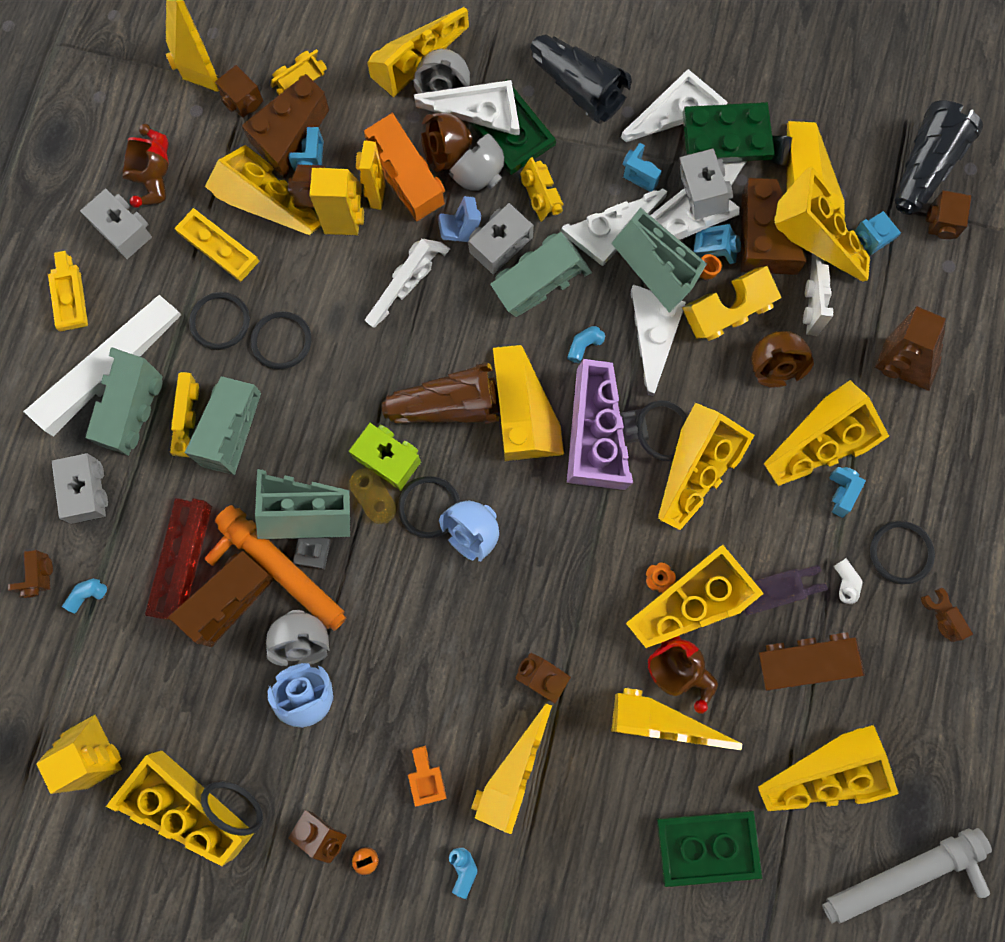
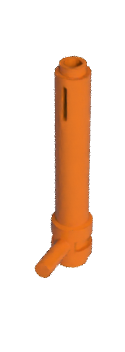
(243, 535)

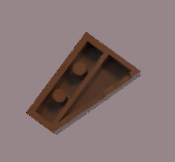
(284, 122)
(760, 239)
(914, 349)
(222, 600)
(811, 662)

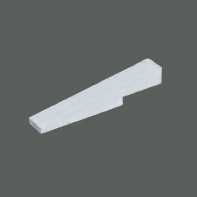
(84, 380)

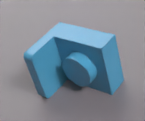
(311, 149)
(641, 172)
(876, 232)
(718, 242)
(846, 496)

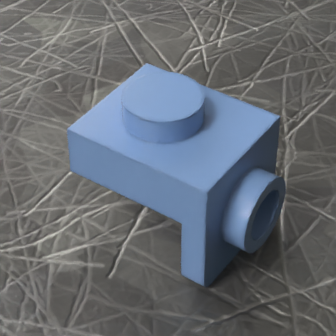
(462, 224)

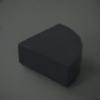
(782, 148)

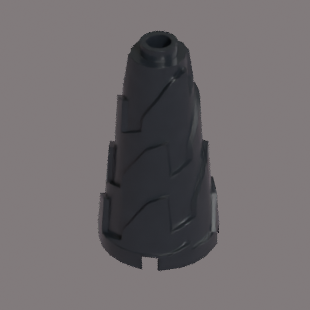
(587, 79)
(938, 146)

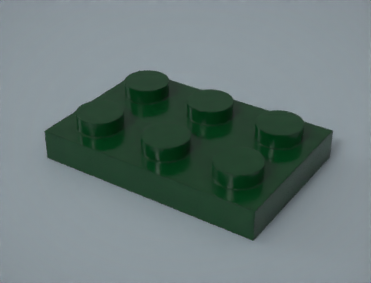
(732, 130)
(531, 142)
(709, 848)

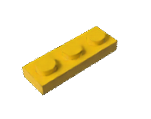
(371, 174)
(217, 244)

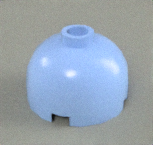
(472, 528)
(301, 695)

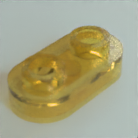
(371, 495)

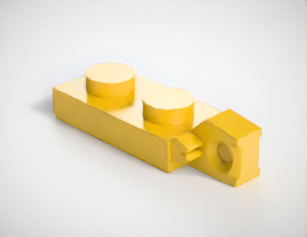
(67, 294)
(183, 416)

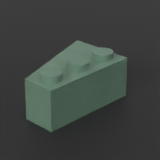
(659, 259)
(539, 274)
(125, 402)
(224, 426)
(300, 509)

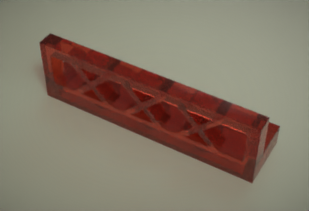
(185, 561)

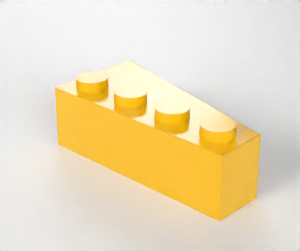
(170, 802)

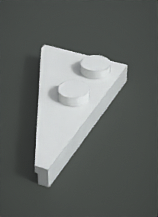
(481, 104)
(668, 108)
(599, 230)
(407, 277)
(819, 294)
(655, 333)

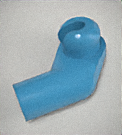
(582, 340)
(84, 590)
(465, 869)

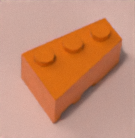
(405, 168)

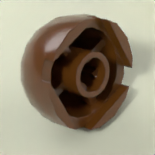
(445, 140)
(781, 358)

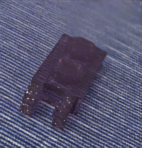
(784, 589)

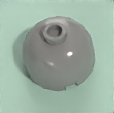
(441, 71)
(479, 166)
(297, 638)

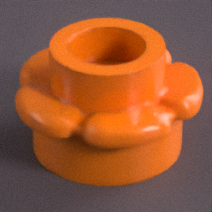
(652, 577)

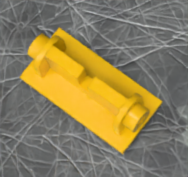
(305, 64)
(536, 179)

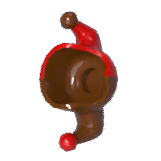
(147, 164)
(679, 667)

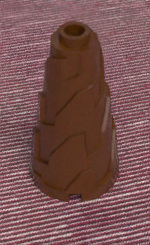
(454, 398)

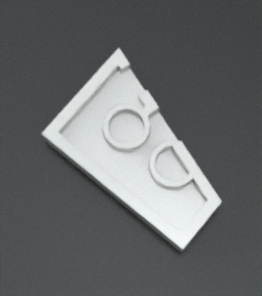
(679, 219)

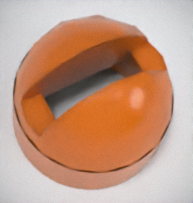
(712, 268)
(362, 854)

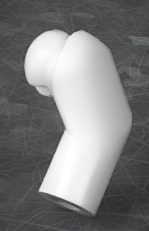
(851, 582)

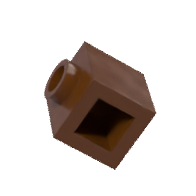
(239, 92)
(300, 185)
(948, 214)

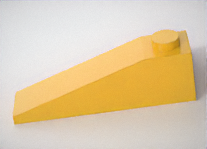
(186, 47)
(397, 61)
(808, 151)
(248, 183)
(815, 225)
(525, 413)
(836, 428)
(703, 453)
(702, 596)
(653, 719)
(840, 770)
(505, 790)

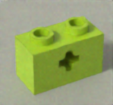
(394, 470)

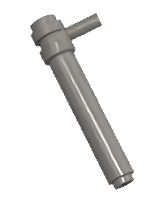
(951, 855)

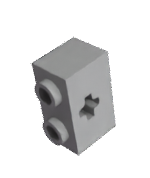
(705, 183)
(113, 220)
(498, 251)
(69, 478)

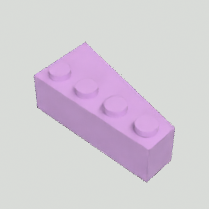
(597, 438)

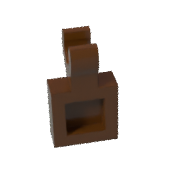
(951, 621)

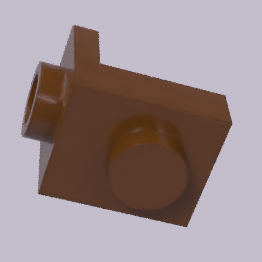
(37, 575)
(542, 677)
(317, 837)

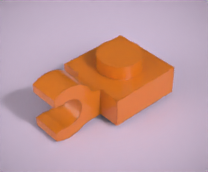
(427, 782)

